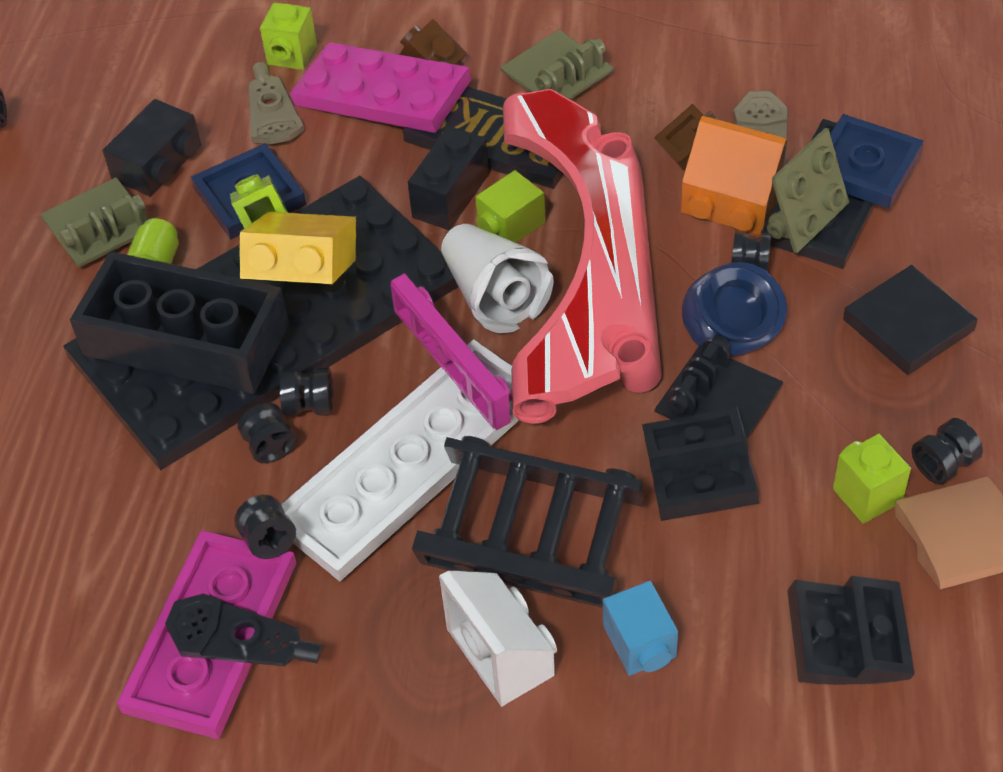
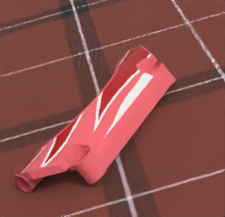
(609, 312)

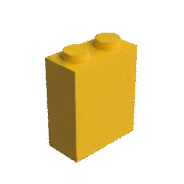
(298, 247)

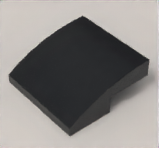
(700, 464)
(850, 632)

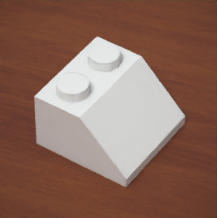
(497, 633)

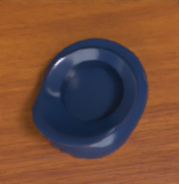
(736, 304)

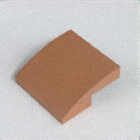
(956, 531)

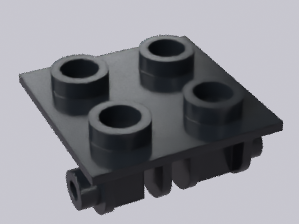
(717, 383)

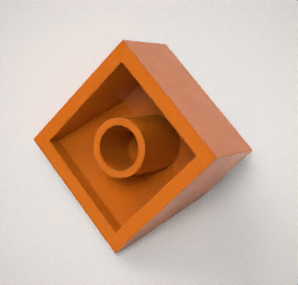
(732, 175)

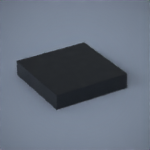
(909, 319)

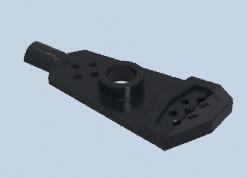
(219, 632)

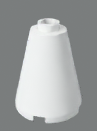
(497, 277)

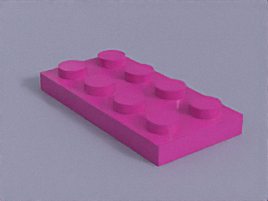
(381, 86)
(199, 691)

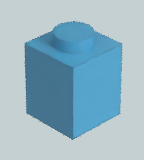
(640, 629)

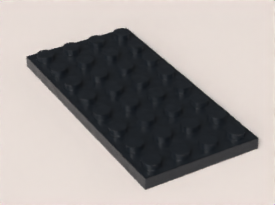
(325, 325)

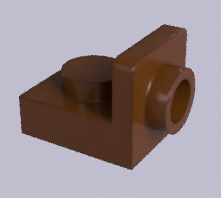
(680, 134)

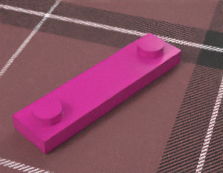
(487, 393)

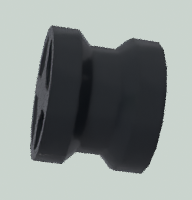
(751, 249)
(267, 433)
(265, 526)

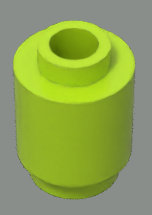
(155, 241)

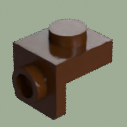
(432, 44)

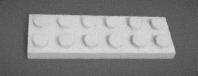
(389, 471)

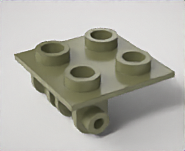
(559, 65)
(808, 192)
(96, 221)

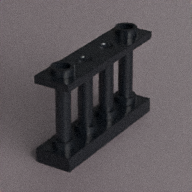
(542, 569)

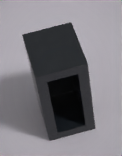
(152, 147)
(448, 177)

